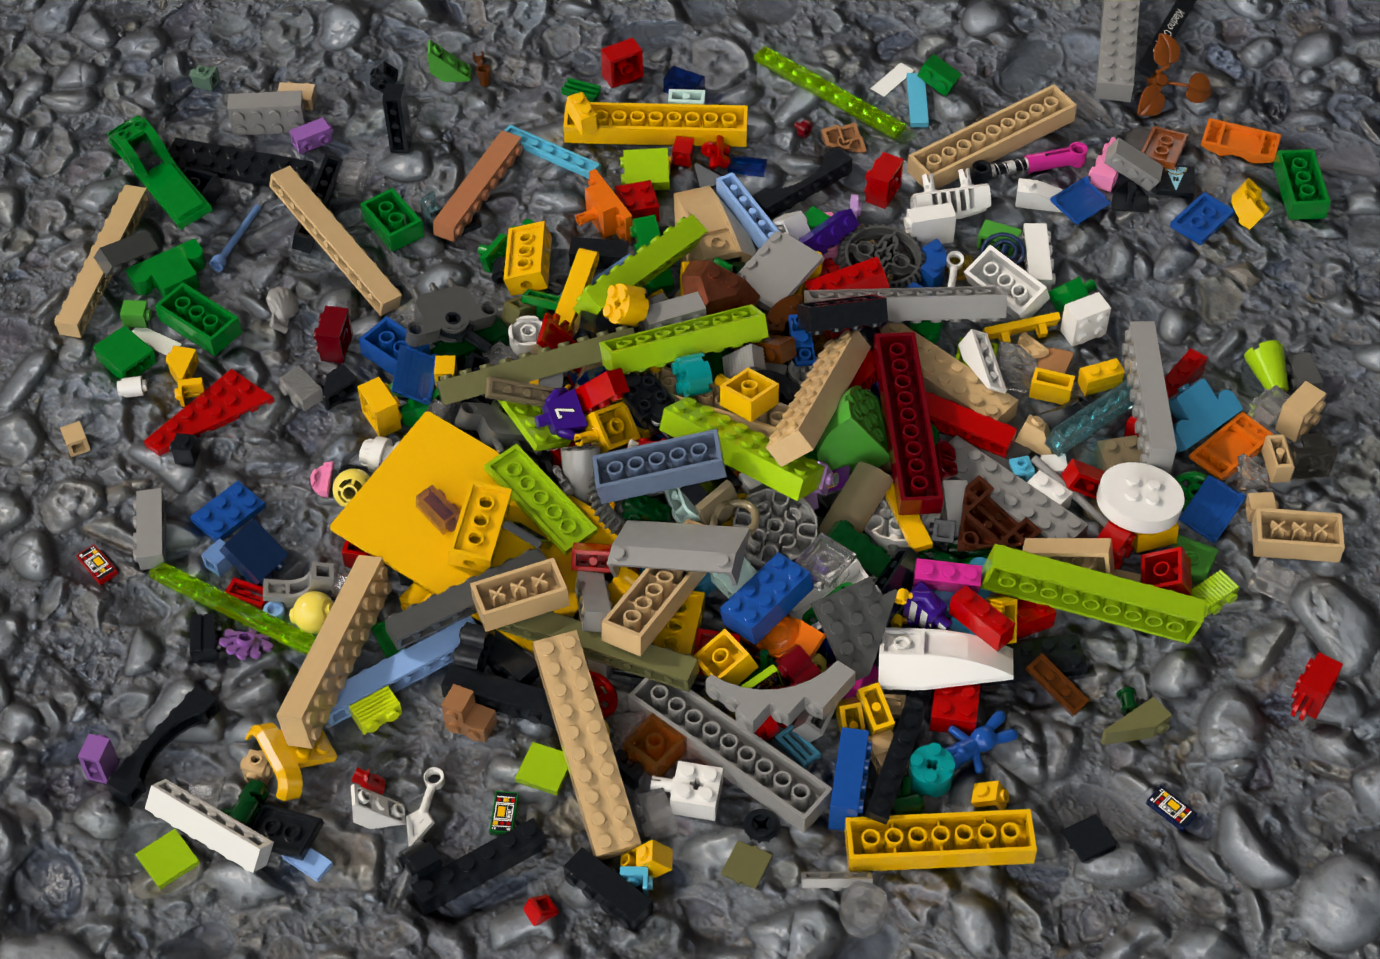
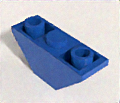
(803, 343)

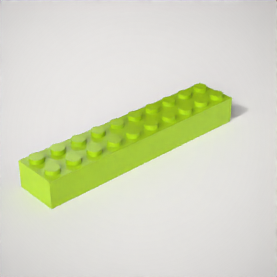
(1092, 594)

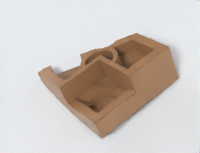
(844, 137)
(1057, 360)

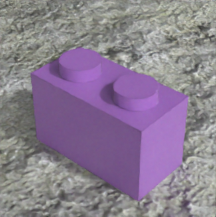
(98, 758)

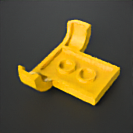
(289, 759)

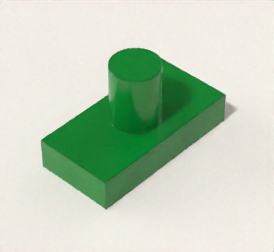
(490, 253)
(541, 300)

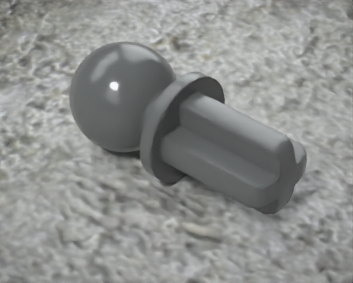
(554, 287)

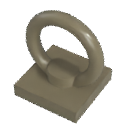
(722, 504)

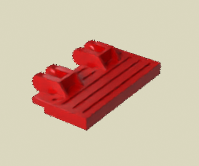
(553, 334)

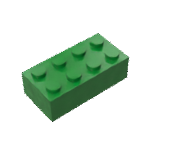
(1301, 184)
(198, 319)

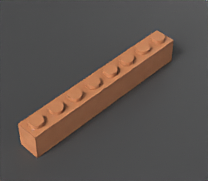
(477, 186)

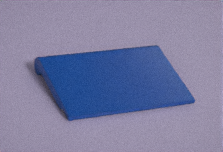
(1080, 200)
(414, 375)
(1212, 508)

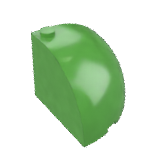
(855, 432)

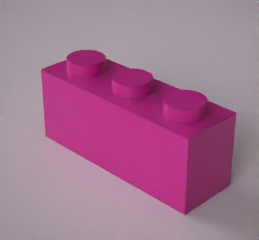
(947, 575)

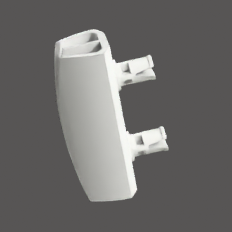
(966, 199)

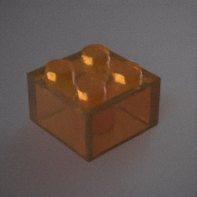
(655, 746)

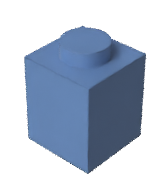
(215, 560)

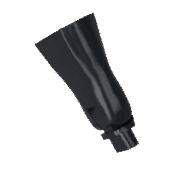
(1063, 412)

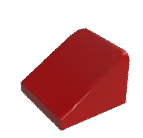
(540, 909)

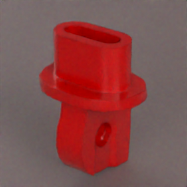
(369, 781)

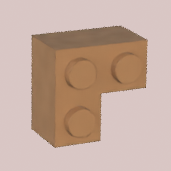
(466, 716)

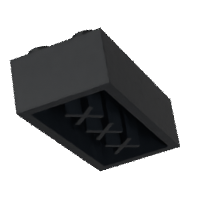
(842, 313)

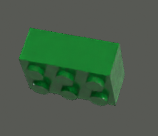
(392, 220)

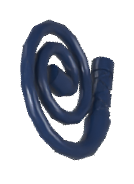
(1005, 248)

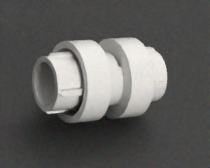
(375, 451)

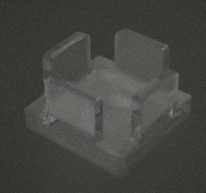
(826, 562)

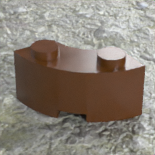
(778, 314)

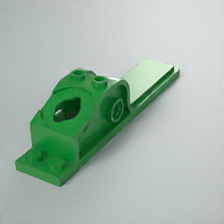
(164, 182)

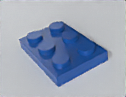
(1202, 218)
(228, 511)

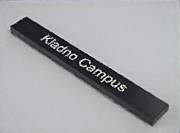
(1170, 26)

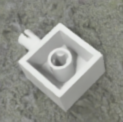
(693, 790)

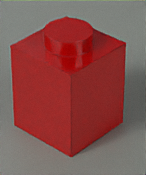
(683, 151)

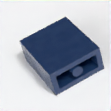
(254, 553)

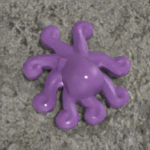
(245, 643)

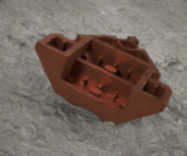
(717, 286)
(988, 524)

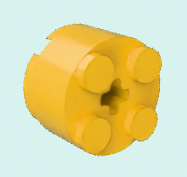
(626, 305)

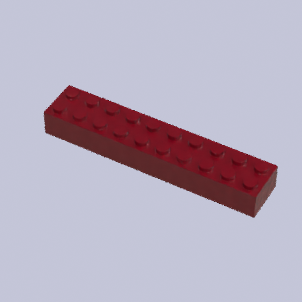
(907, 424)

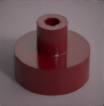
(804, 128)

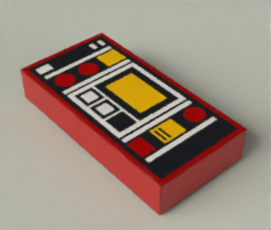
(97, 564)

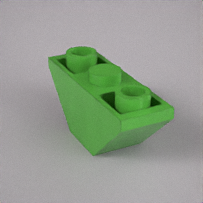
(446, 65)

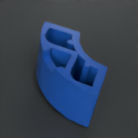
(934, 269)

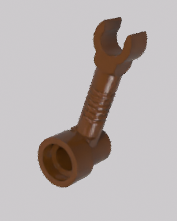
(483, 70)

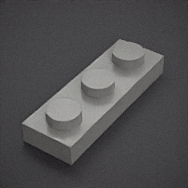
(834, 880)

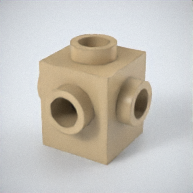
(256, 767)

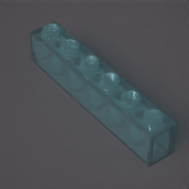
(1090, 419)

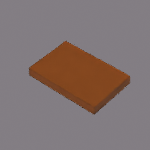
(1165, 146)

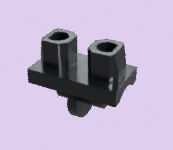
(631, 774)

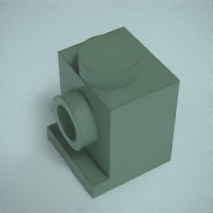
(205, 77)

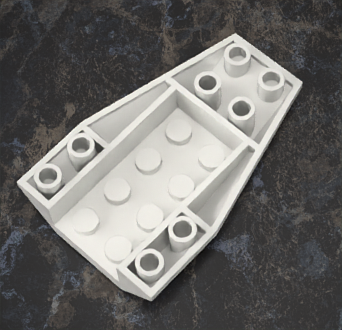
(939, 659)

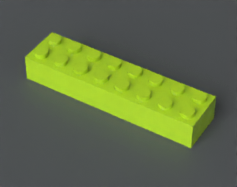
(646, 264)
(684, 338)
(743, 448)

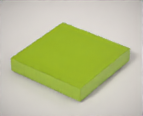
(543, 769)
(167, 859)

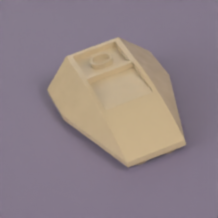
(725, 234)

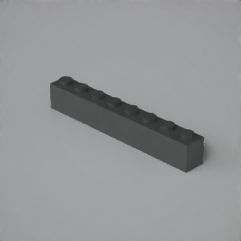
(447, 607)

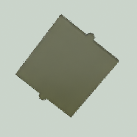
(746, 865)

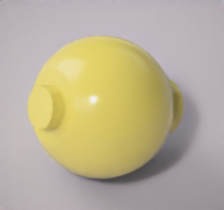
(348, 484)
(311, 611)

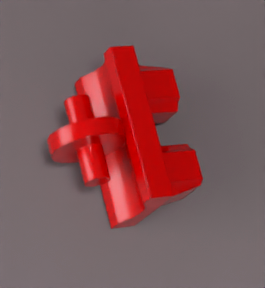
(717, 153)

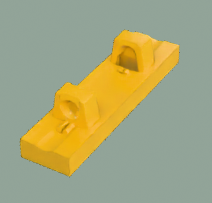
(1037, 323)

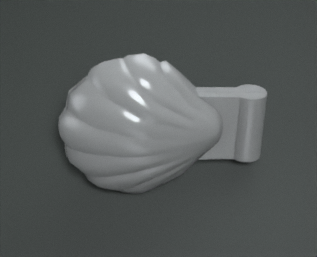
(282, 306)

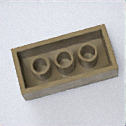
(1116, 451)

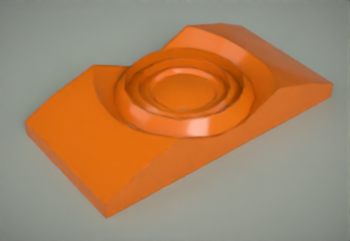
(1240, 141)
(1220, 451)
(787, 634)

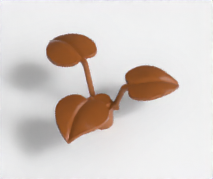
(1167, 52)

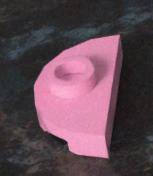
(322, 478)

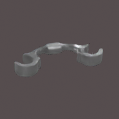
(563, 482)

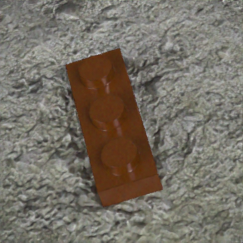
(1057, 684)

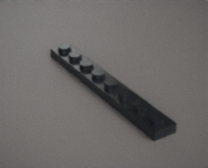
(898, 755)

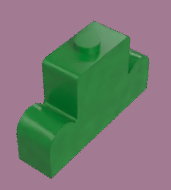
(168, 269)

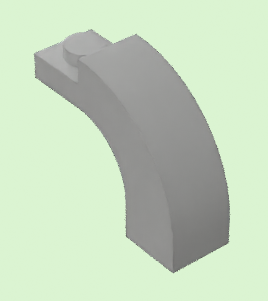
(288, 591)

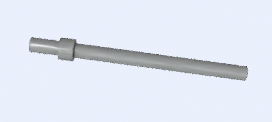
(1076, 496)

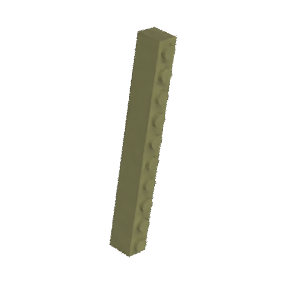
(527, 367)
(655, 663)

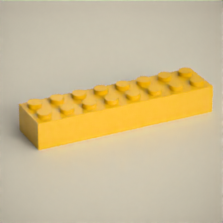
(940, 840)

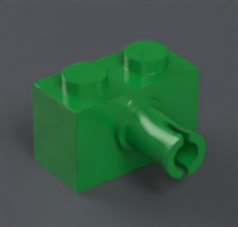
(1071, 292)

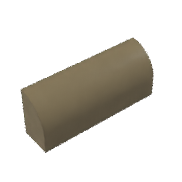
(858, 498)

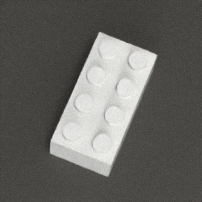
(1023, 291)

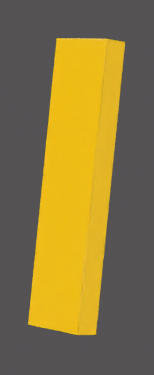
(910, 525)

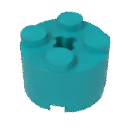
(692, 375)
(931, 770)

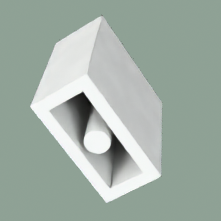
(931, 223)

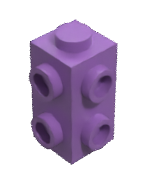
(311, 135)

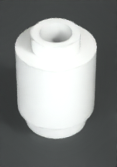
(132, 387)

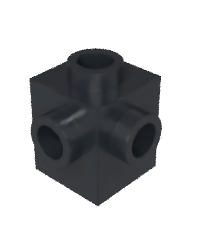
(383, 74)

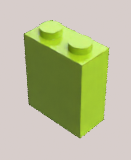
(646, 165)

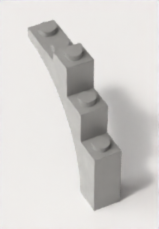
(783, 704)

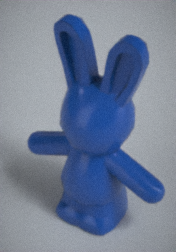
(981, 740)

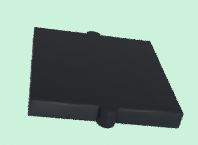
(1088, 838)

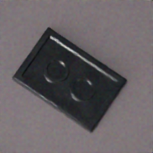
(289, 830)

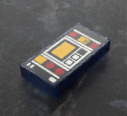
(1171, 808)

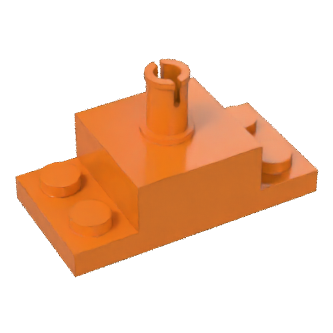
(605, 209)

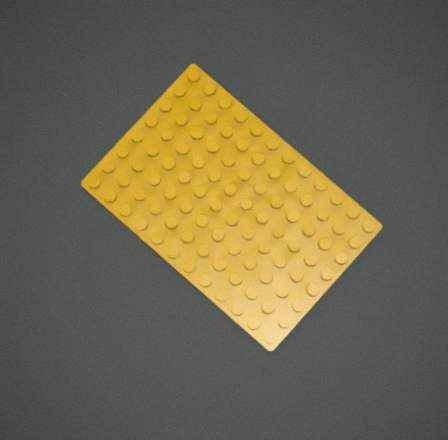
(389, 526)

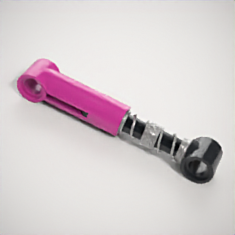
(1071, 156)

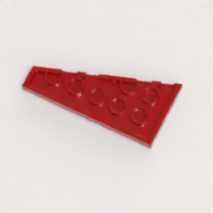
(212, 409)

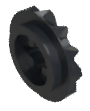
(760, 817)

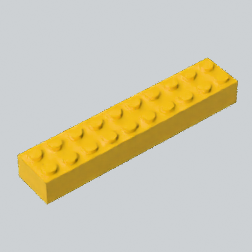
(661, 124)

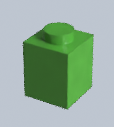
(135, 314)

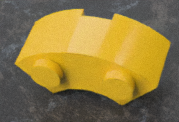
(1249, 203)

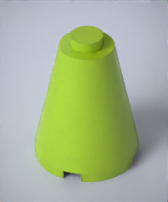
(1268, 364)

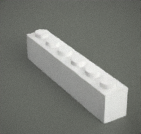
(209, 825)

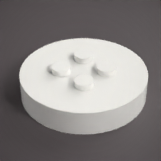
(1140, 497)

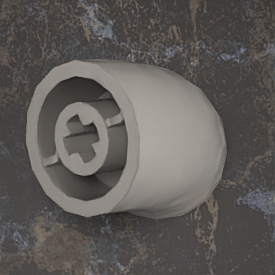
(578, 469)

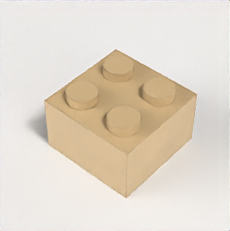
(1301, 411)

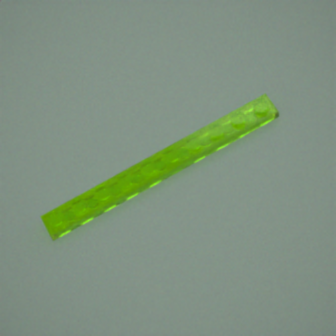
(830, 92)
(233, 607)

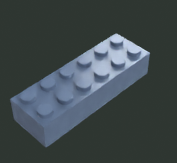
(659, 466)

